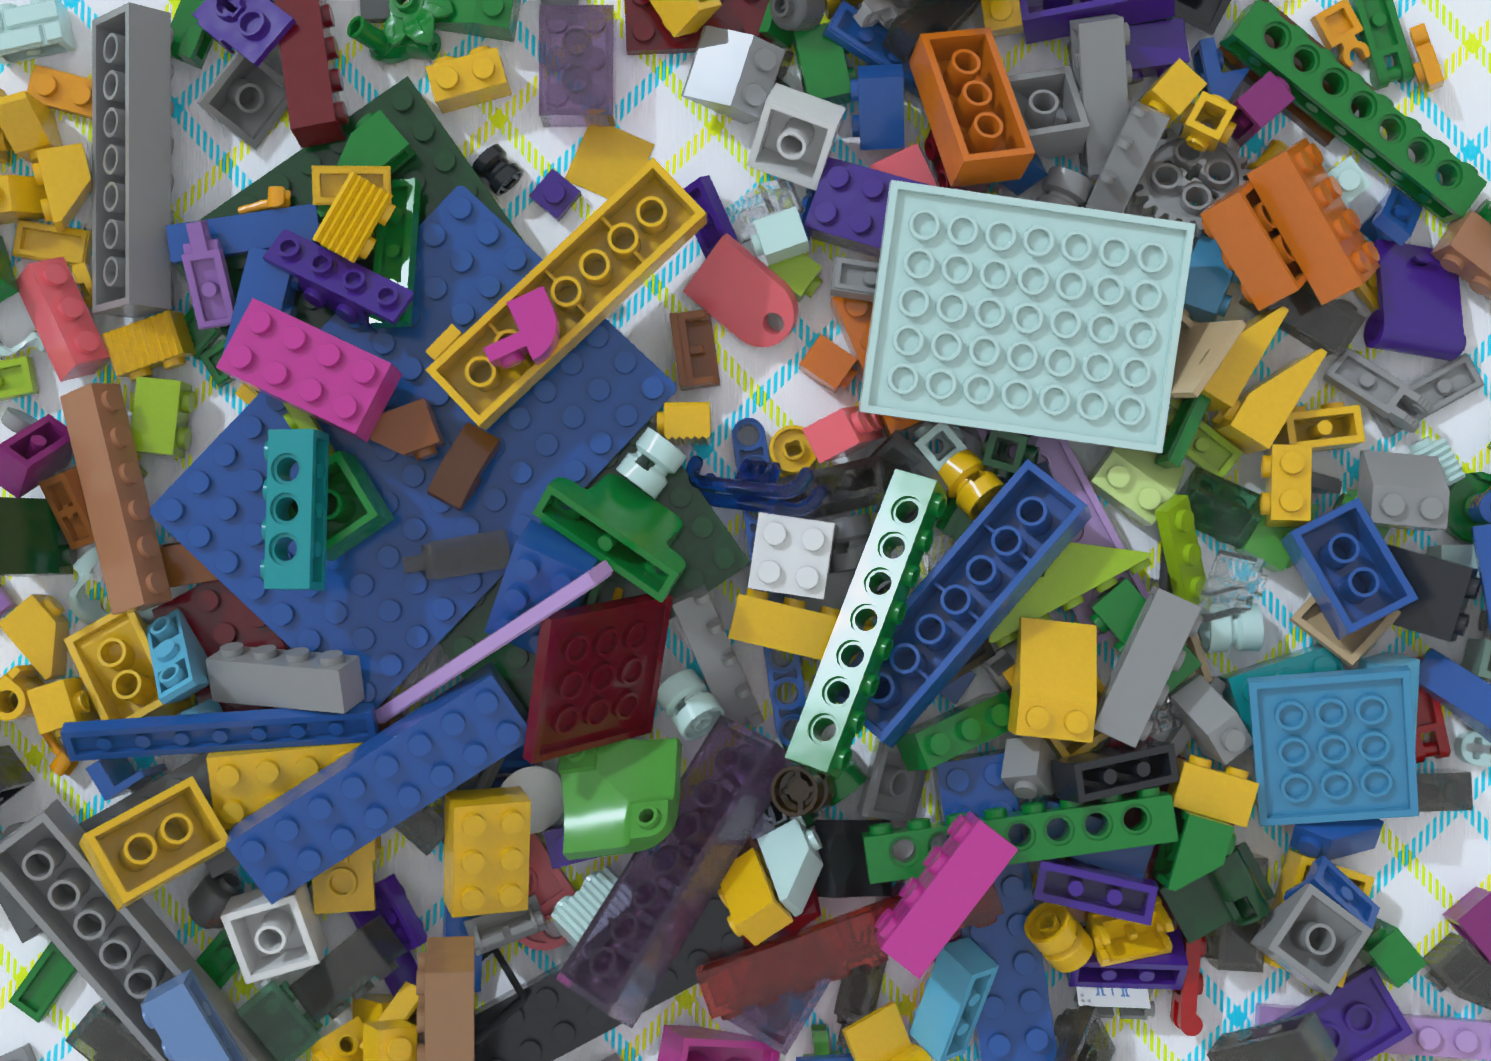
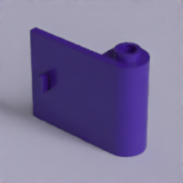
(1416, 304)

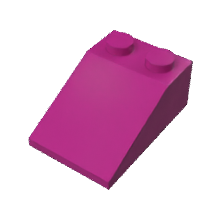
(708, 1044)

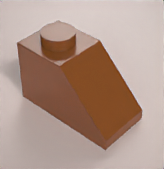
(410, 430)

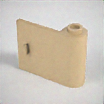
(1201, 353)

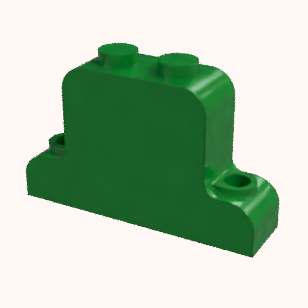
(617, 525)

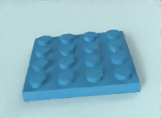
(1334, 746)

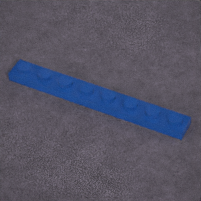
(216, 732)

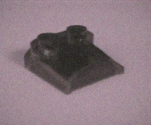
(1082, 1036)

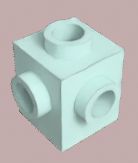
(947, 434)

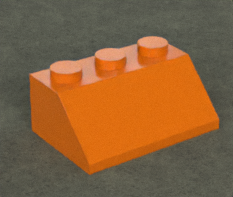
(1252, 246)

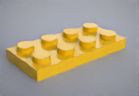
(253, 778)

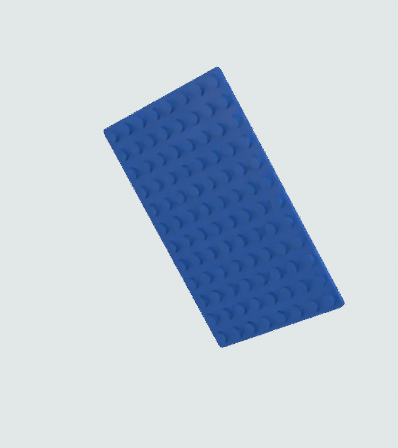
(559, 428)

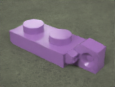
(207, 277)

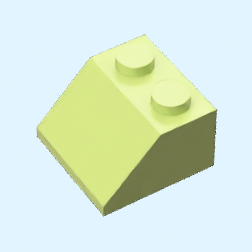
(1134, 483)

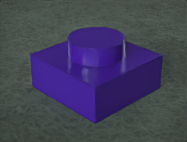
(555, 195)

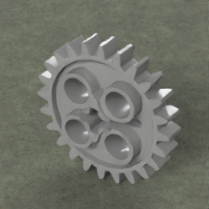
(1187, 179)

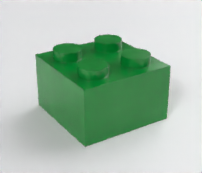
(353, 505)

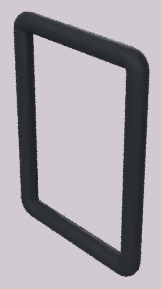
(514, 1008)

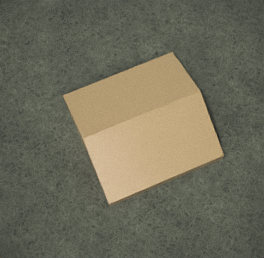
(1351, 647)

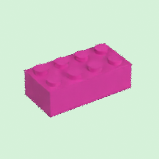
(309, 370)
(943, 893)

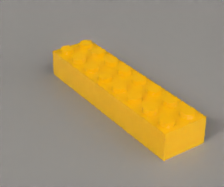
(585, 282)

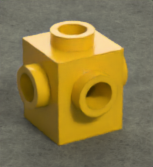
(1209, 110)

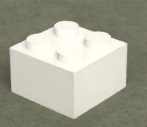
(795, 136)
(791, 555)
(274, 936)

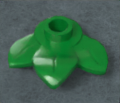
(415, 20)

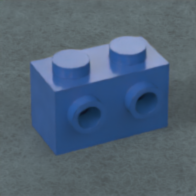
(880, 107)

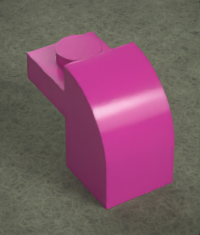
(537, 331)

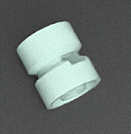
(658, 450)
(1241, 631)
(689, 703)

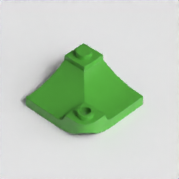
(620, 797)

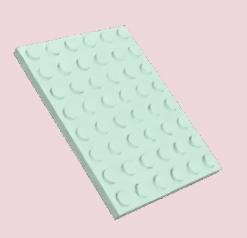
(1026, 317)

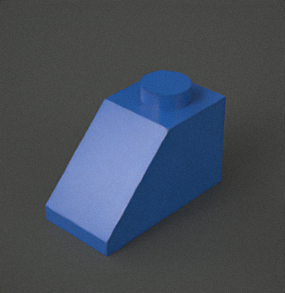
(1336, 838)

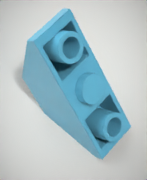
(176, 658)

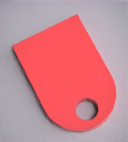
(742, 293)
(550, 887)

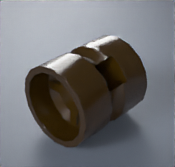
(794, 792)

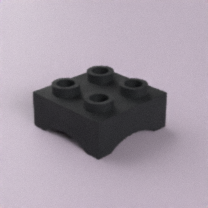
(844, 860)

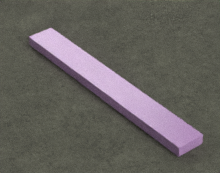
(495, 641)

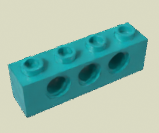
(309, 527)

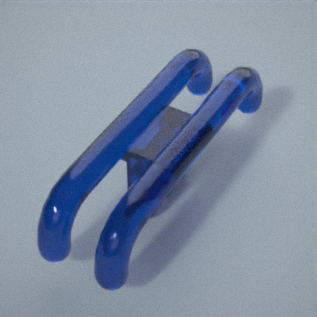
(756, 488)

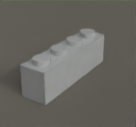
(1102, 83)
(1145, 666)
(285, 678)

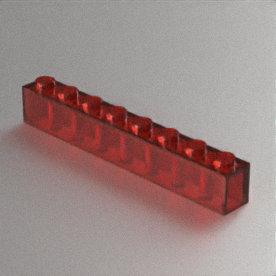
(809, 956)

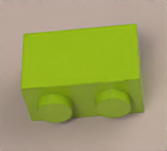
(162, 416)

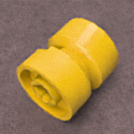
(791, 450)
(970, 482)
(1058, 937)

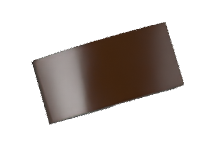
(462, 466)

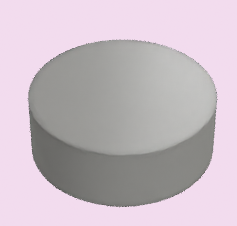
(16, 419)

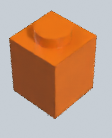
(829, 364)

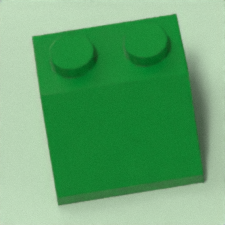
(1200, 849)

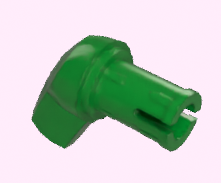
(382, 50)

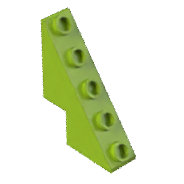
(1066, 579)

